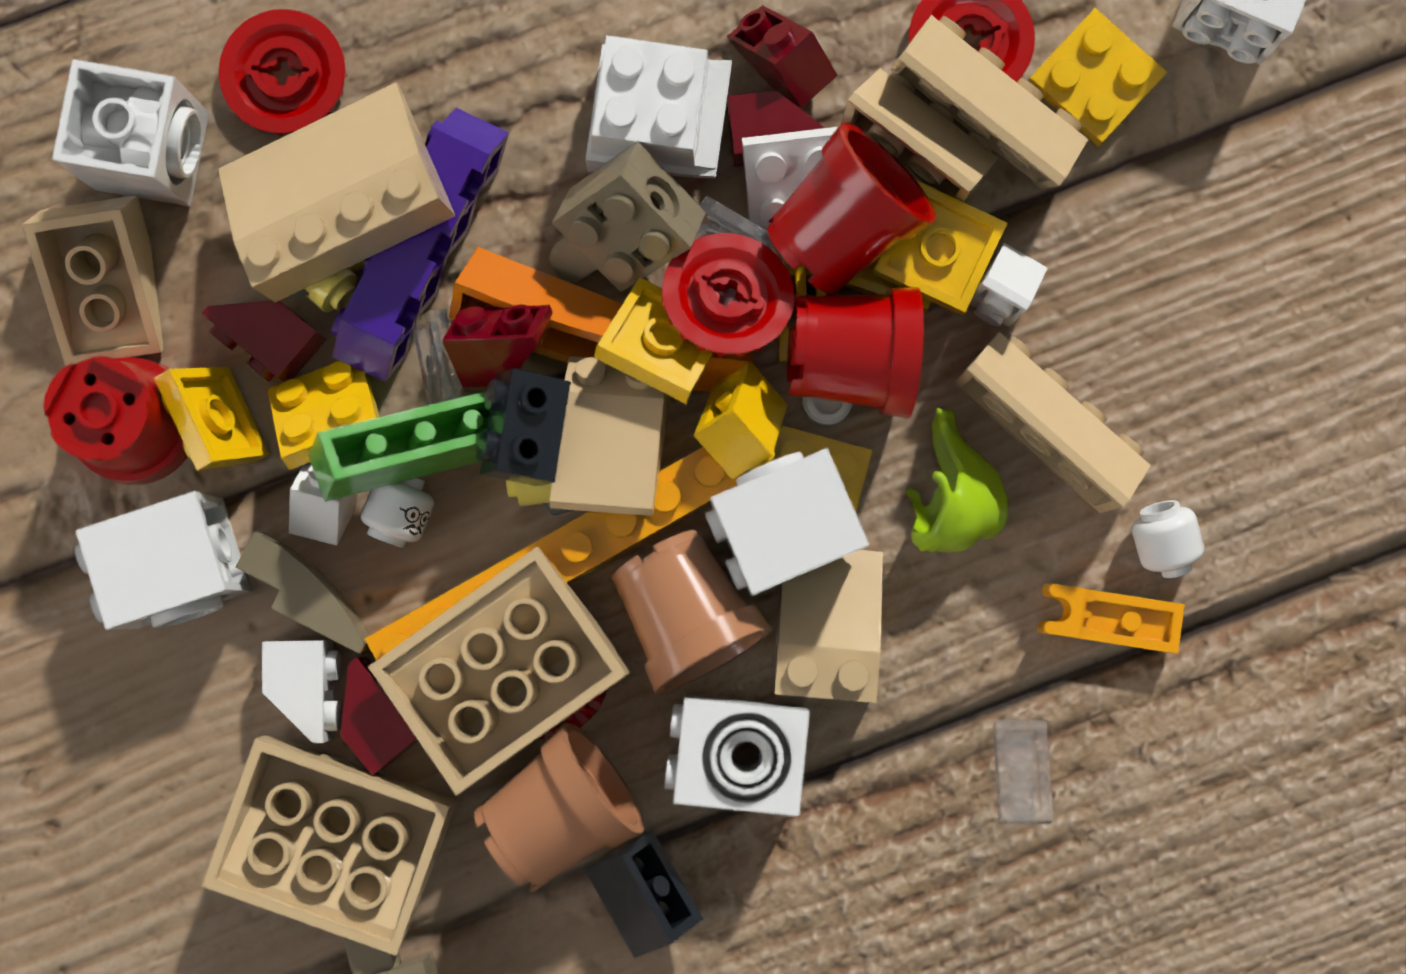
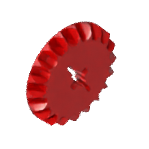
(1006, 21)
(262, 47)
(723, 262)

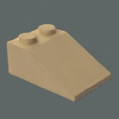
(97, 278)
(609, 441)
(831, 630)

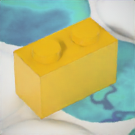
(741, 421)

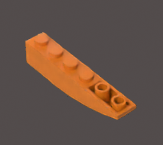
(577, 316)

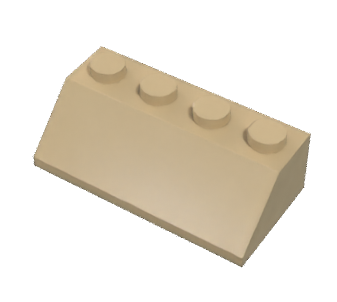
(991, 103)
(1054, 424)

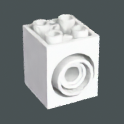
(1242, 27)
(131, 132)
(785, 521)
(162, 563)
(704, 767)

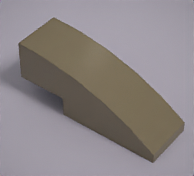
(303, 592)

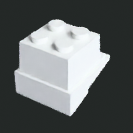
(664, 100)

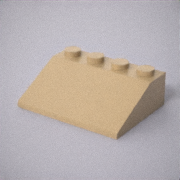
(332, 194)
(499, 670)
(329, 843)

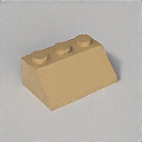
(920, 135)

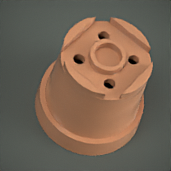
(686, 611)
(558, 810)

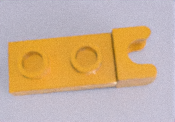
(1115, 618)

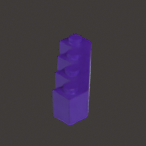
(405, 278)

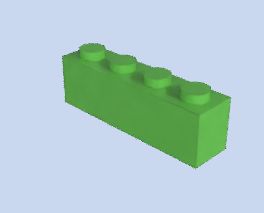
(398, 446)

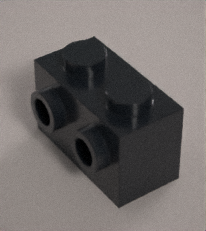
(523, 427)
(643, 894)

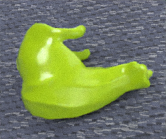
(969, 497)

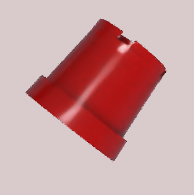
(849, 210)
(858, 349)
(90, 402)

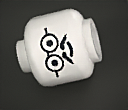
(398, 512)

